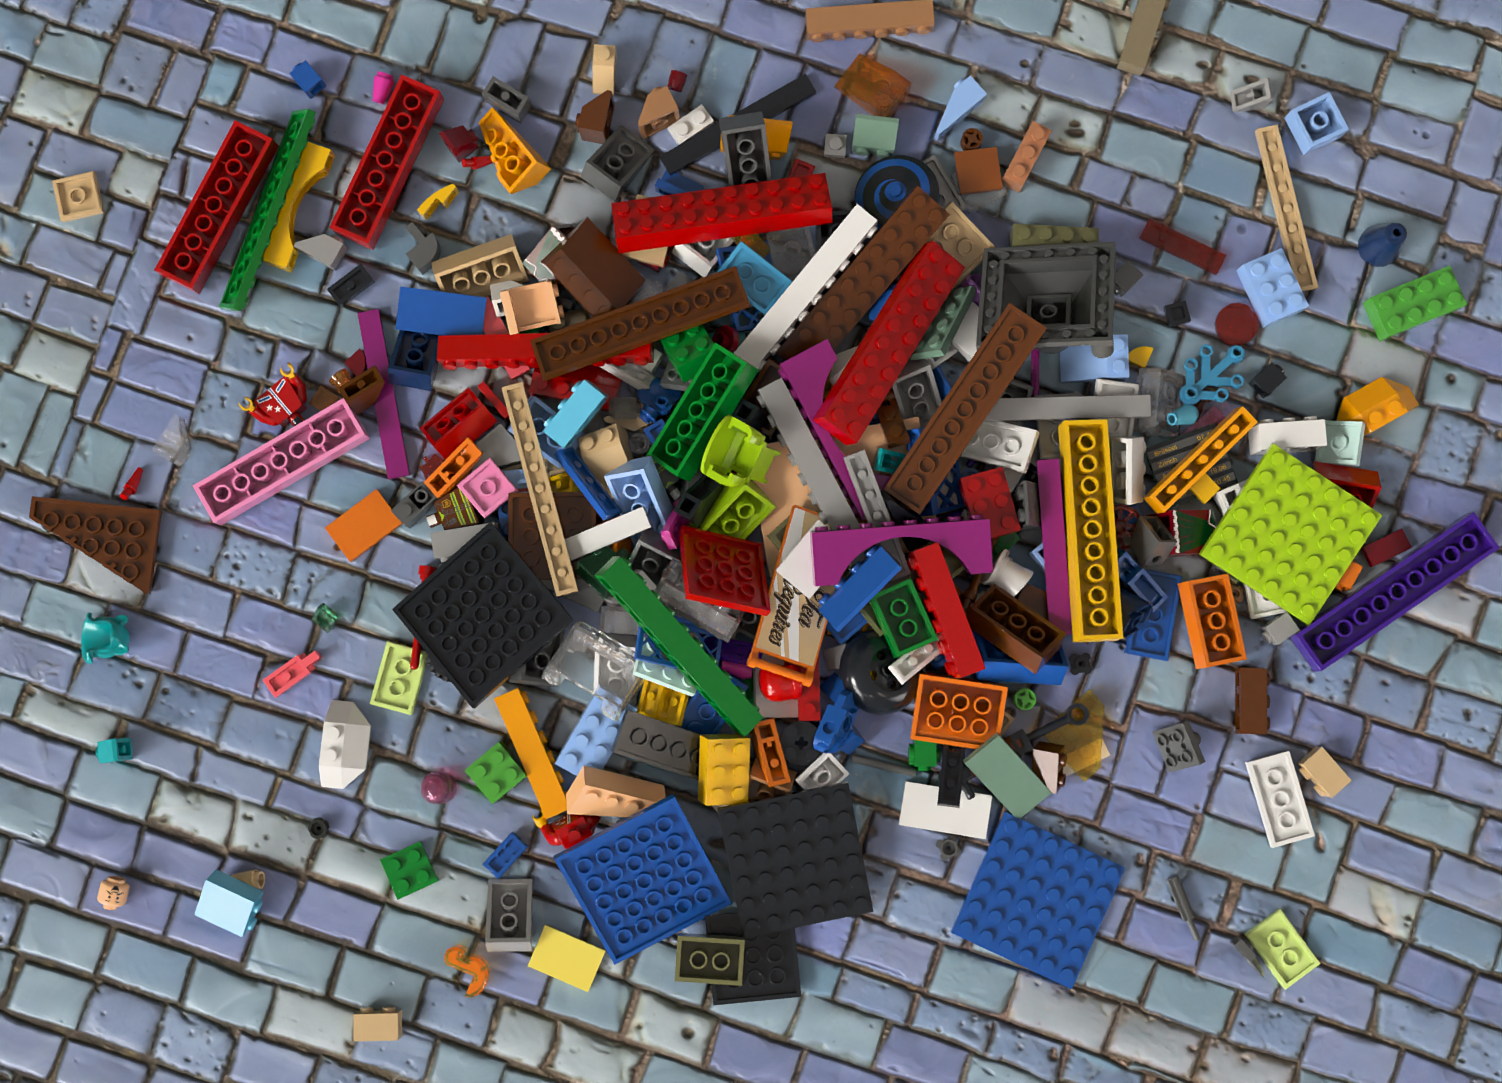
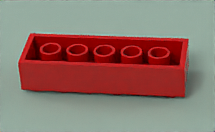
(945, 611)

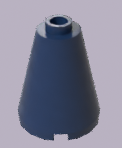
(1382, 243)
(1134, 611)

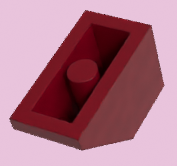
(460, 142)

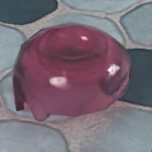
(438, 787)

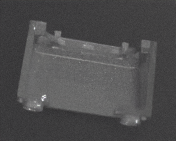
(597, 666)

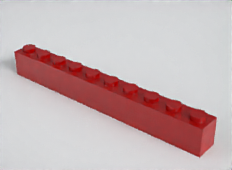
(513, 352)

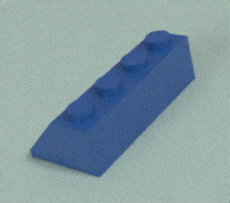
(859, 586)
(1005, 669)

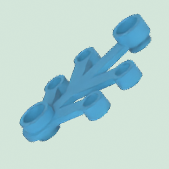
(1210, 378)

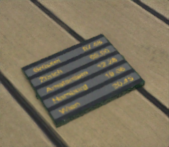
(1167, 454)

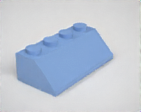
(638, 486)

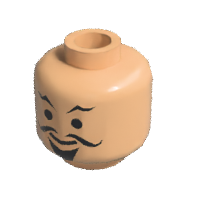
(113, 892)

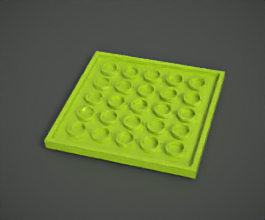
(1290, 534)

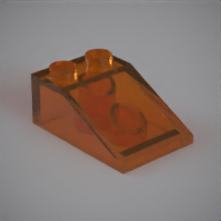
(873, 86)

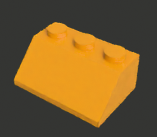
(778, 137)

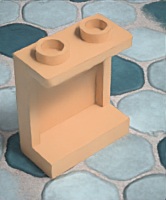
(531, 306)

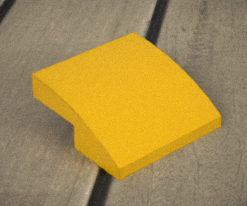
(662, 703)

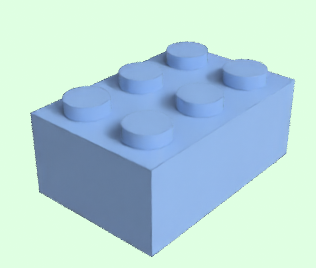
(1272, 288)

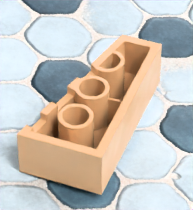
(610, 794)

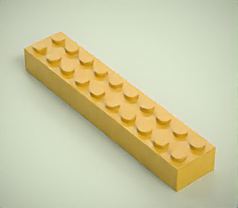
(1090, 531)

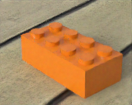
(1212, 621)

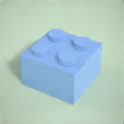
(1316, 123)

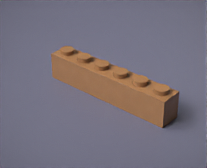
(869, 20)

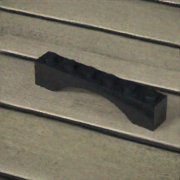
(701, 496)

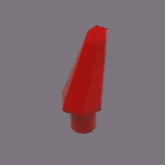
(477, 162)
(132, 485)

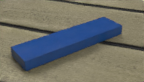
(587, 483)

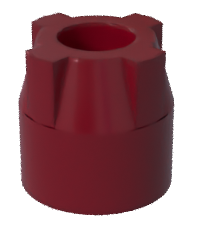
(676, 80)

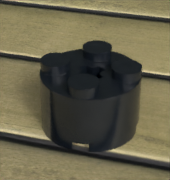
(793, 733)

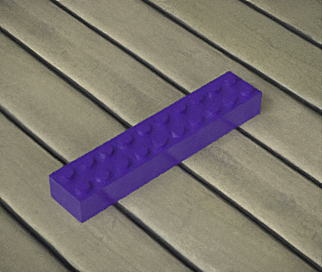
(1394, 591)

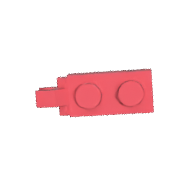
(291, 673)

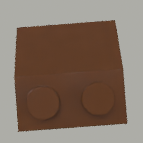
(596, 118)

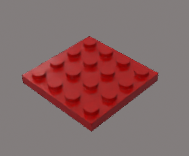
(723, 571)

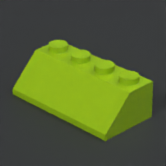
(738, 511)

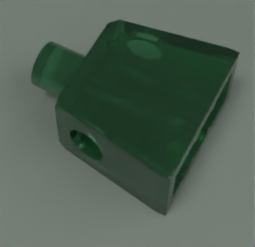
(591, 564)

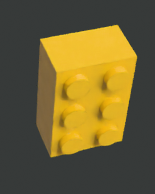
(723, 769)

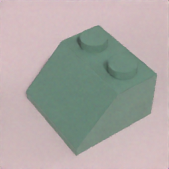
(874, 135)

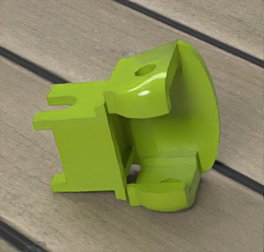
(734, 450)

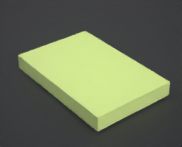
(396, 682)
(1282, 948)

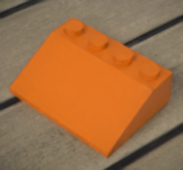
(957, 710)

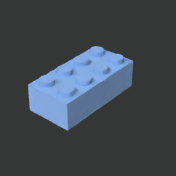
(590, 739)

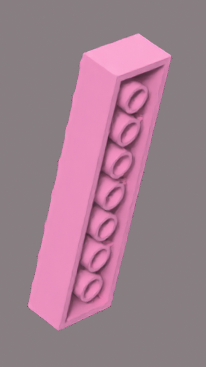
(281, 462)

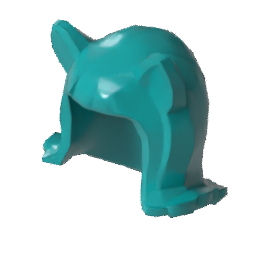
(104, 637)

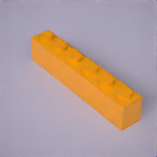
(1200, 460)
(532, 751)

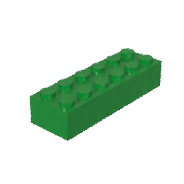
(704, 404)

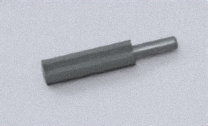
(1183, 904)

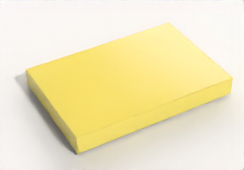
(566, 958)

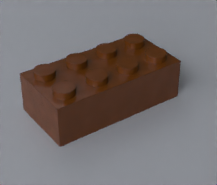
(1015, 628)

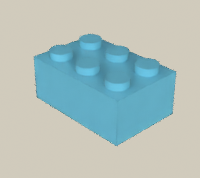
(575, 413)

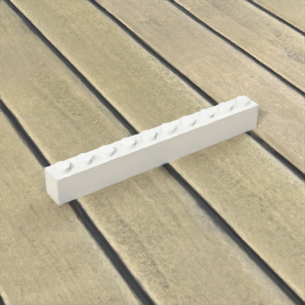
(807, 287)

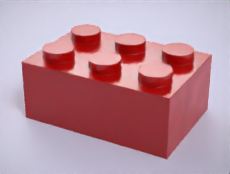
(989, 495)

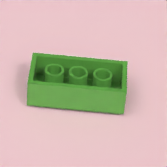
(1414, 303)

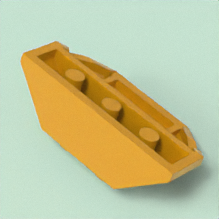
(1377, 404)

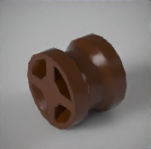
(973, 136)

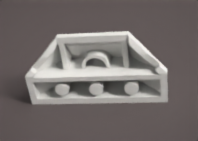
(343, 744)

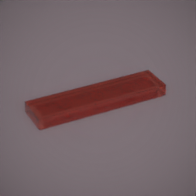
(1182, 246)

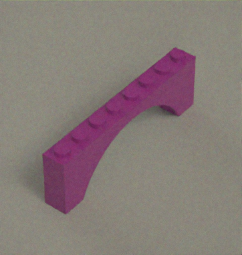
(807, 378)
(836, 549)

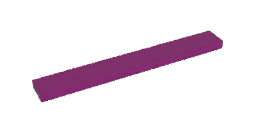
(386, 404)
(1054, 544)

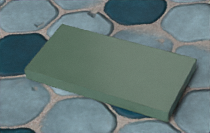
(1007, 776)

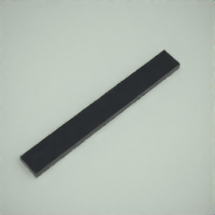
(709, 140)

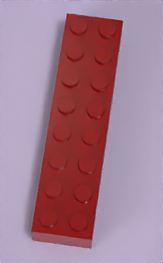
(387, 162)
(217, 207)

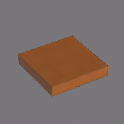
(978, 171)

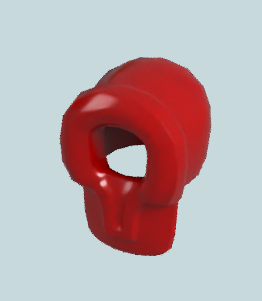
(780, 688)

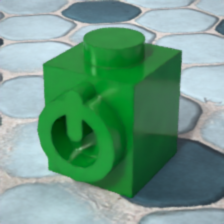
(923, 755)

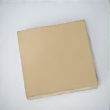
(78, 196)

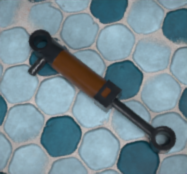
(1021, 742)

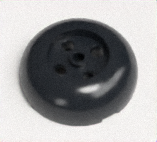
(874, 695)

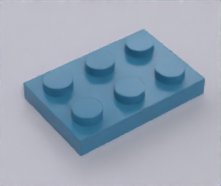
(759, 278)

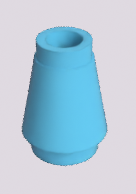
(1183, 415)

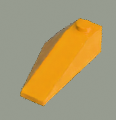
(513, 156)

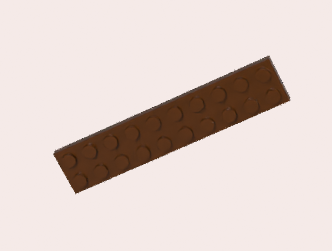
(868, 274)
(640, 323)
(965, 408)

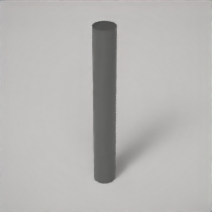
(888, 766)

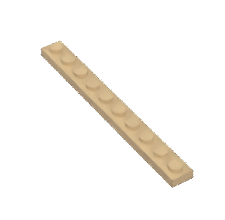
(540, 489)

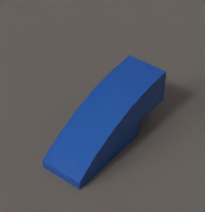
(1138, 580)

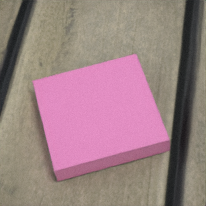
(487, 488)

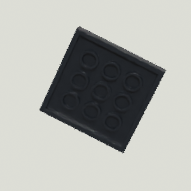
(768, 963)

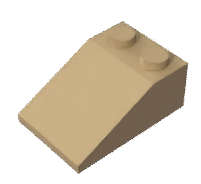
(605, 451)

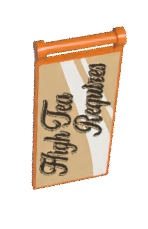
(795, 624)

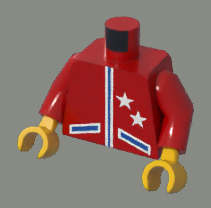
(281, 402)
(567, 829)

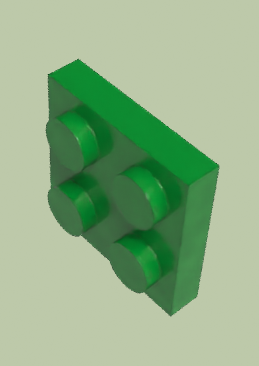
(409, 870)

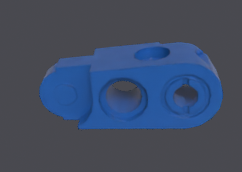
(835, 724)

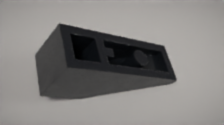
(901, 512)

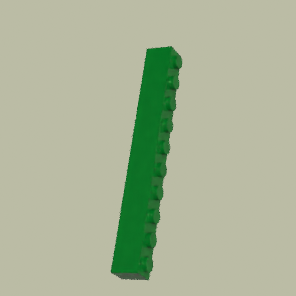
(678, 645)

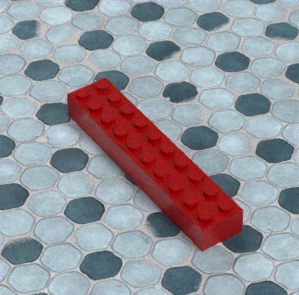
(722, 212)
(888, 343)

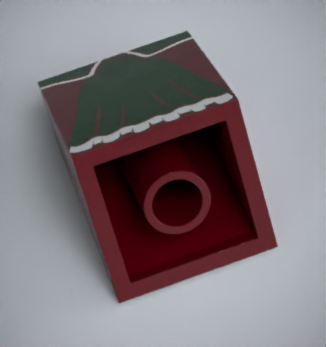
(1189, 529)

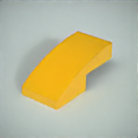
(443, 196)

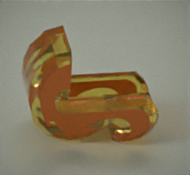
(473, 965)

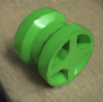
(1027, 700)

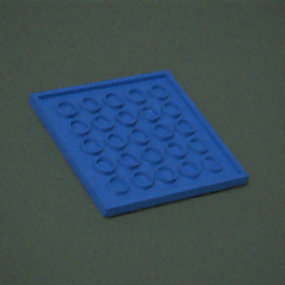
(643, 879)
(1037, 900)

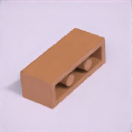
(1026, 156)

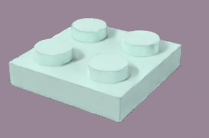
(1343, 443)

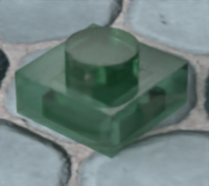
(325, 617)

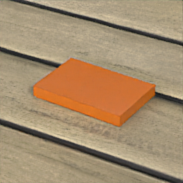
(363, 525)

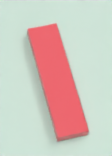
(495, 325)

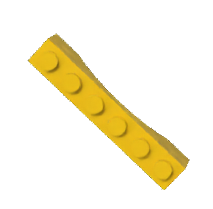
(313, 166)

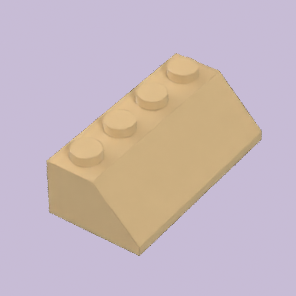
(479, 267)

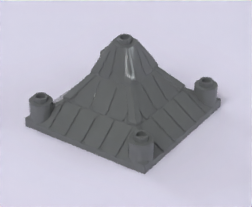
(1058, 286)

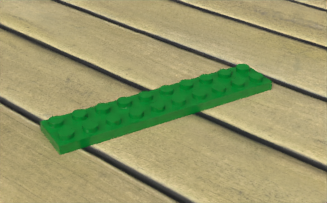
(266, 211)

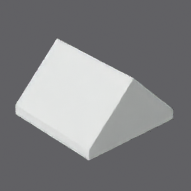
(822, 772)

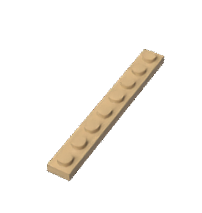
(1286, 206)

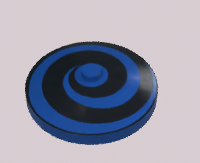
(889, 182)

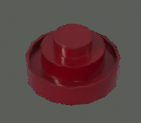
(726, 337)

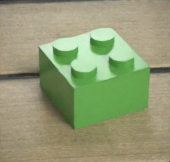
(496, 772)

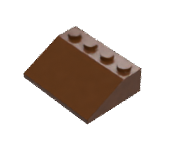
(593, 270)

